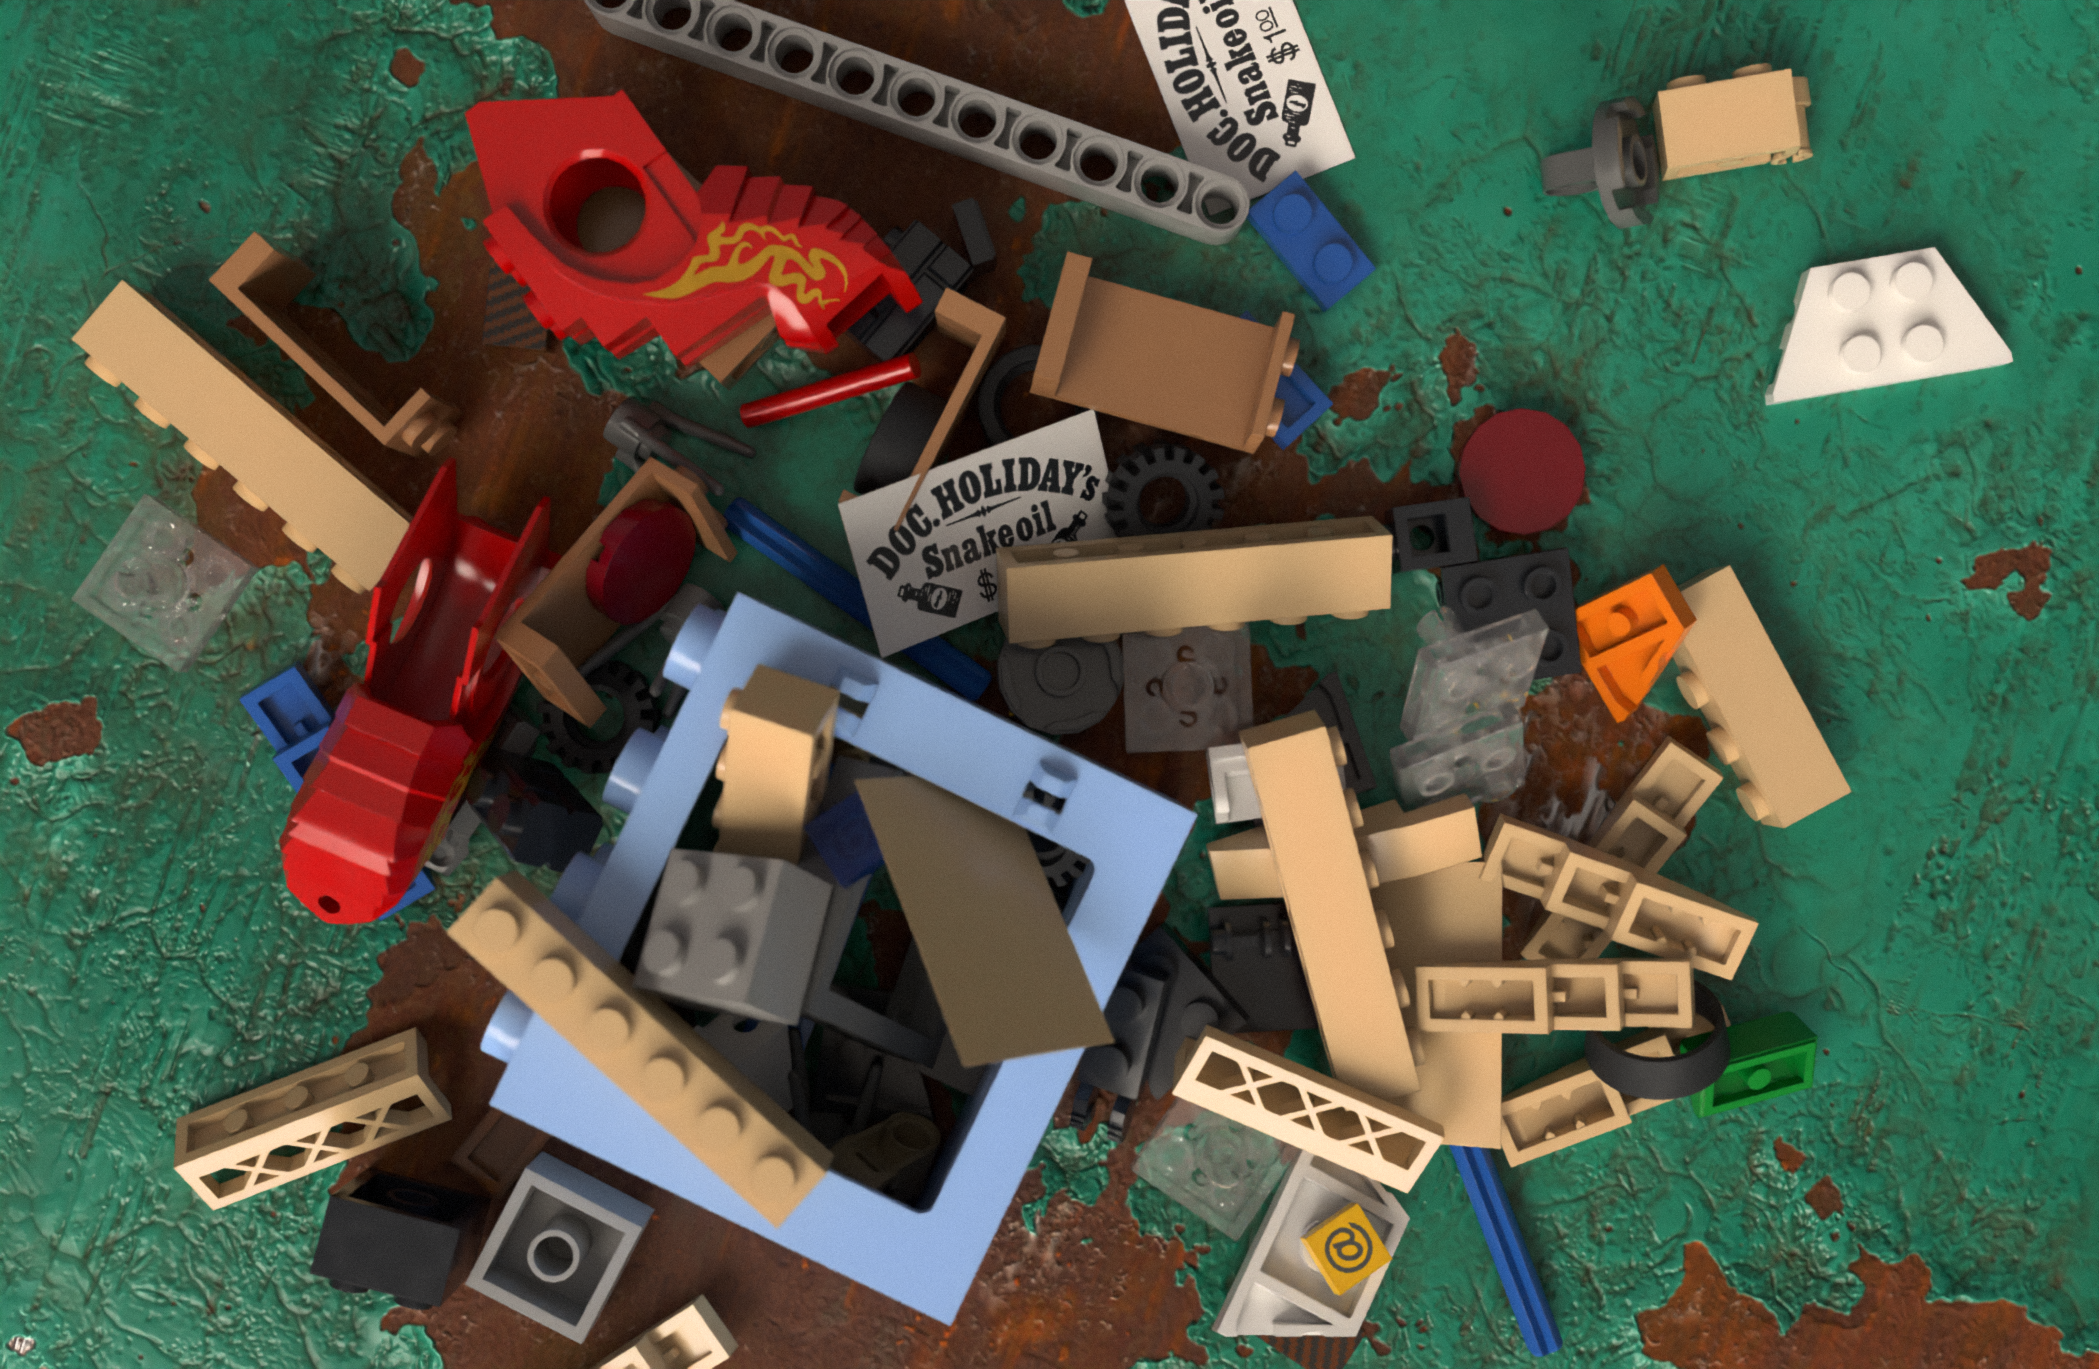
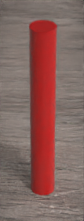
(830, 390)

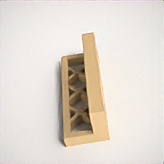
(1305, 1108)
(300, 1114)

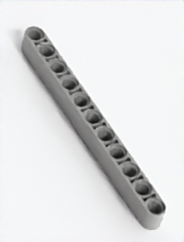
(940, 127)

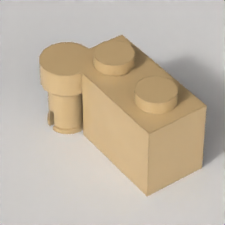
(1731, 121)

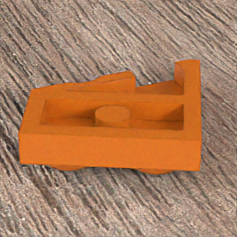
(1631, 637)

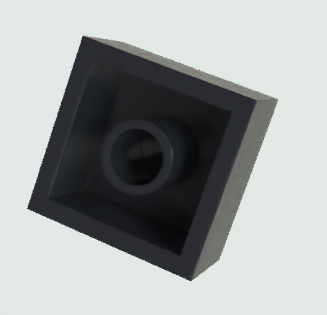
(400, 1238)

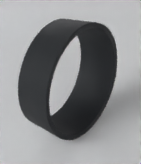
(1664, 1076)

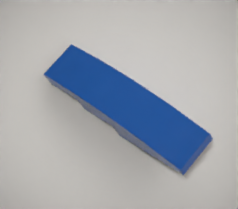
(295, 722)

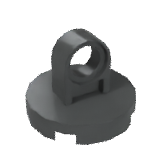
(1617, 165)

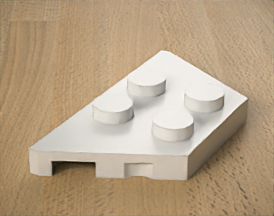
(1880, 327)
(1280, 1284)

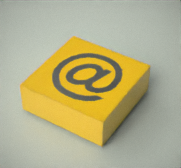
(1346, 1248)

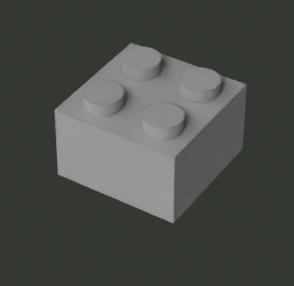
(733, 935)
(560, 1247)

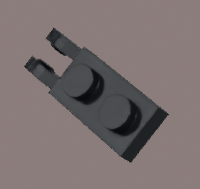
(1122, 1066)

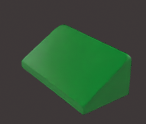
(1765, 1062)

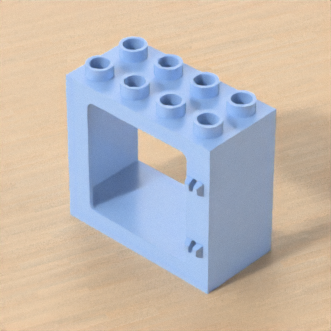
(1121, 825)

